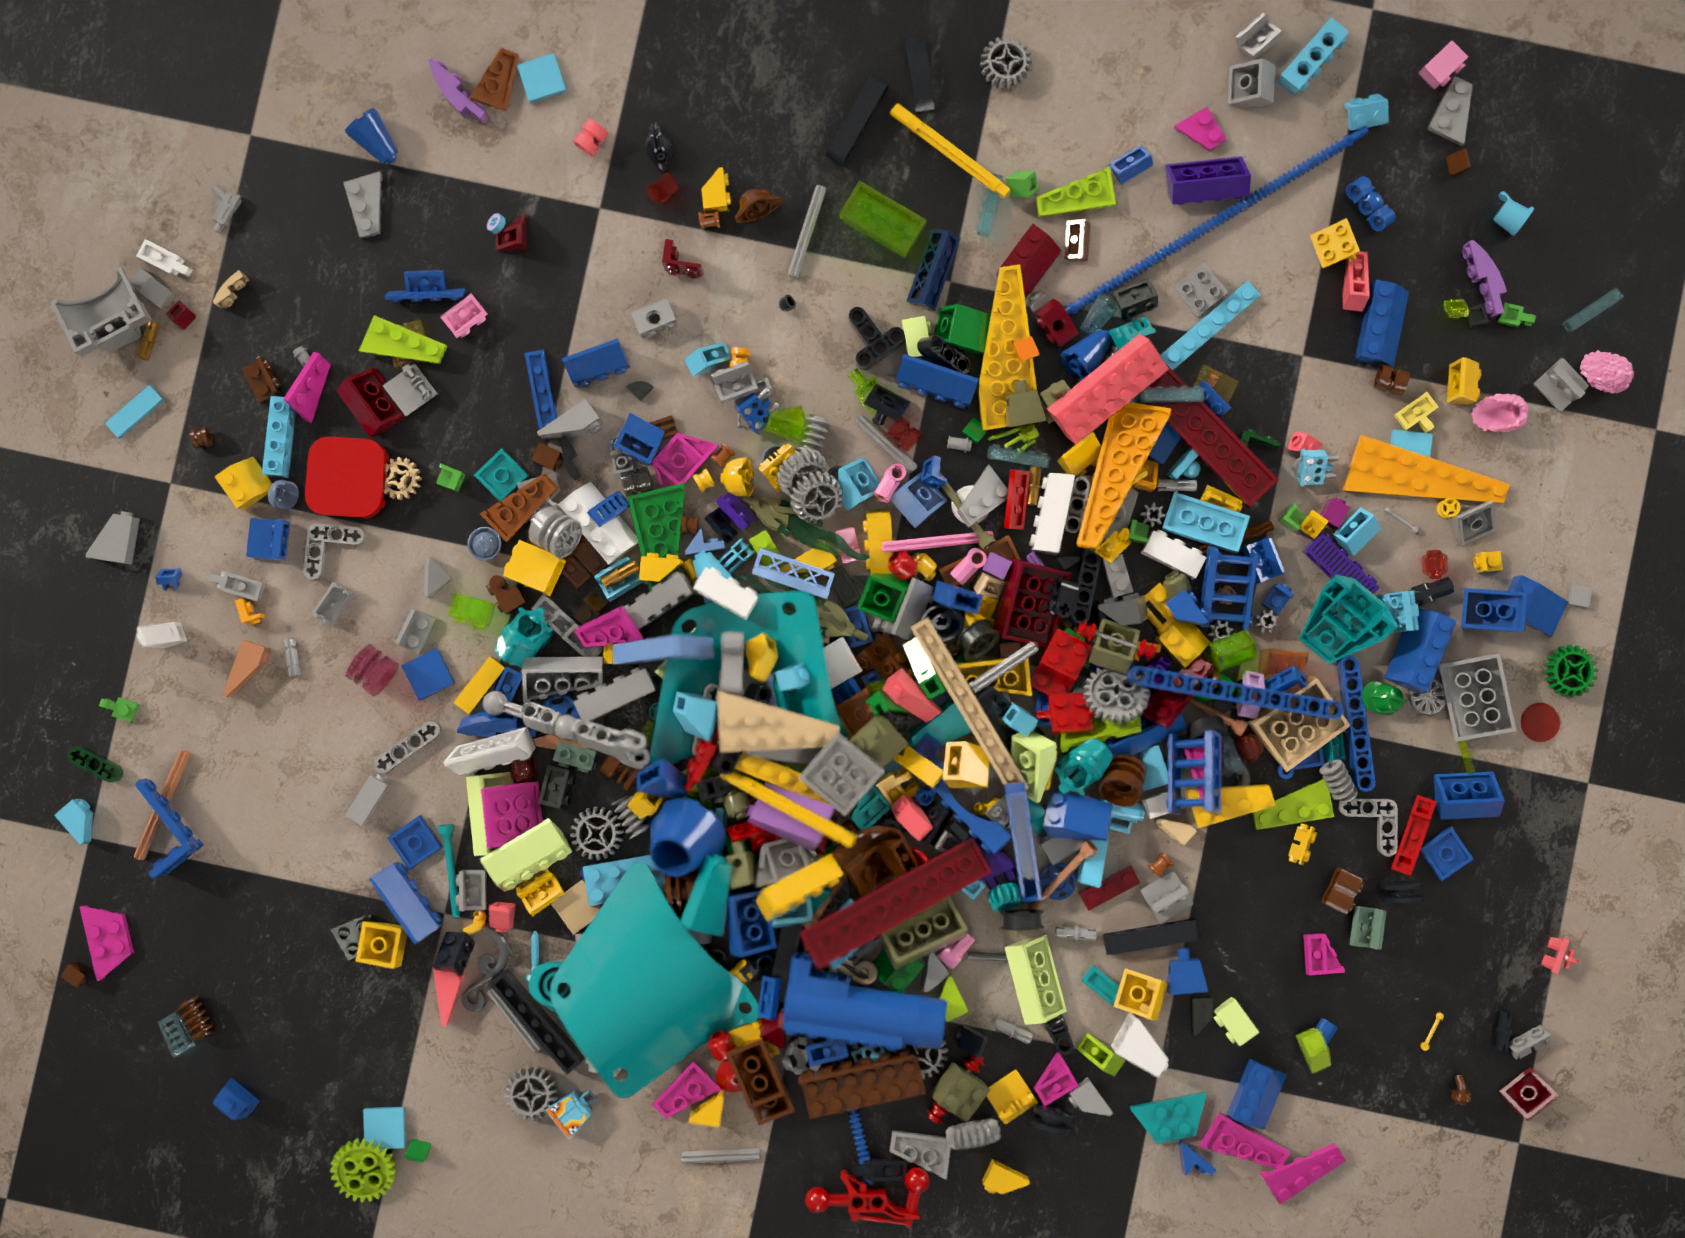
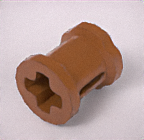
(709, 219)
(722, 454)
(1161, 865)

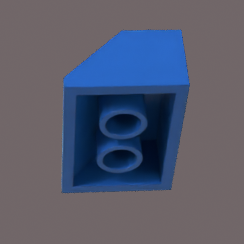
(596, 363)
(1467, 795)
(1256, 1094)

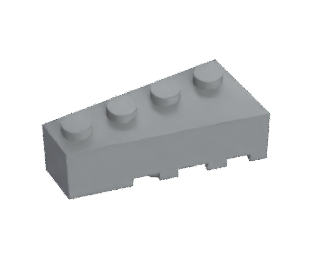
(660, 599)
(559, 675)
(615, 695)

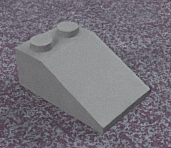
(575, 422)

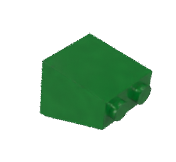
(963, 328)

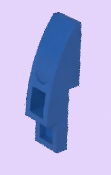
(488, 725)

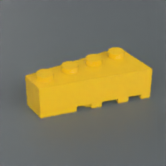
(1234, 803)

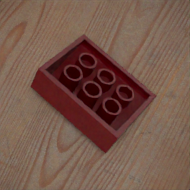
(1025, 602)

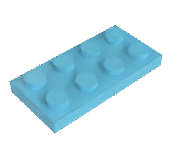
(1205, 523)
(604, 877)

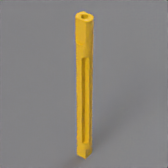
(950, 151)
(790, 808)

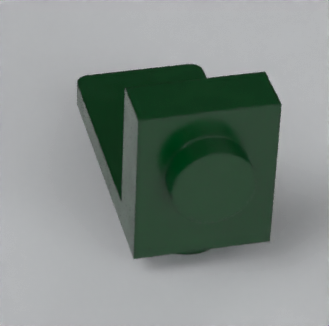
(1253, 436)

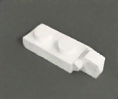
(162, 259)

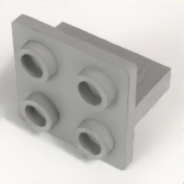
(734, 382)
(1561, 385)
(1166, 896)

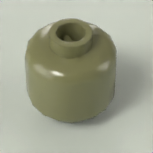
(1175, 583)
(737, 804)

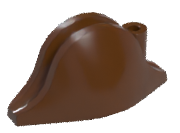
(756, 205)

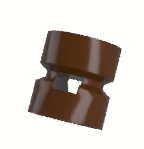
(1391, 380)

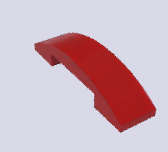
(1414, 835)

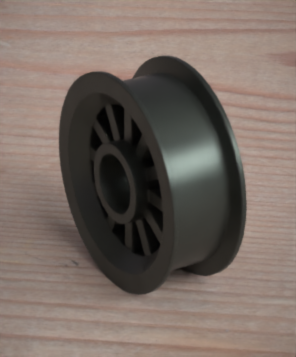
(977, 640)
(1022, 919)

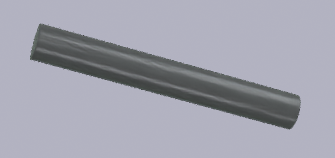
(987, 956)

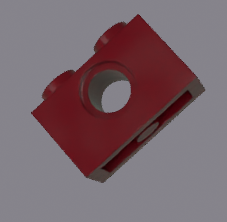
(1063, 331)

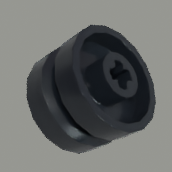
(947, 623)

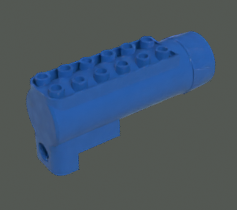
(832, 1008)

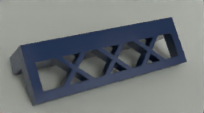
(937, 269)

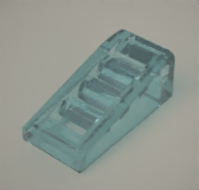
(1103, 310)
(169, 1038)

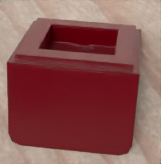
(181, 315)

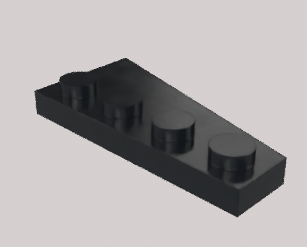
(995, 708)

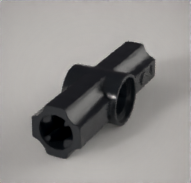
(1428, 592)

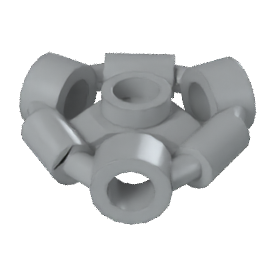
(799, 1054)

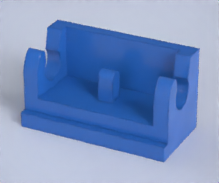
(1285, 680)

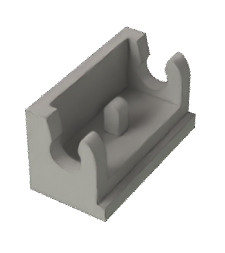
(333, 603)

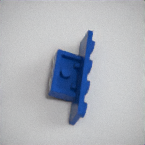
(425, 285)

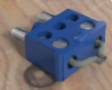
(755, 411)

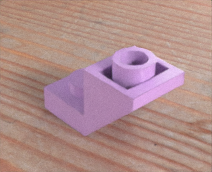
(1256, 680)

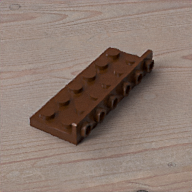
(862, 1083)

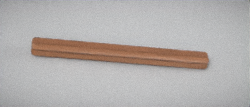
(168, 791)

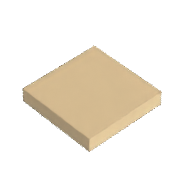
(574, 907)

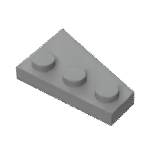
(364, 199)

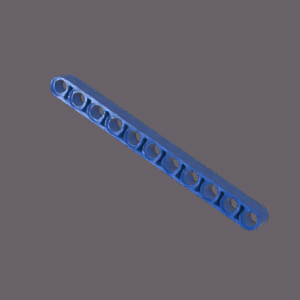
(1244, 692)

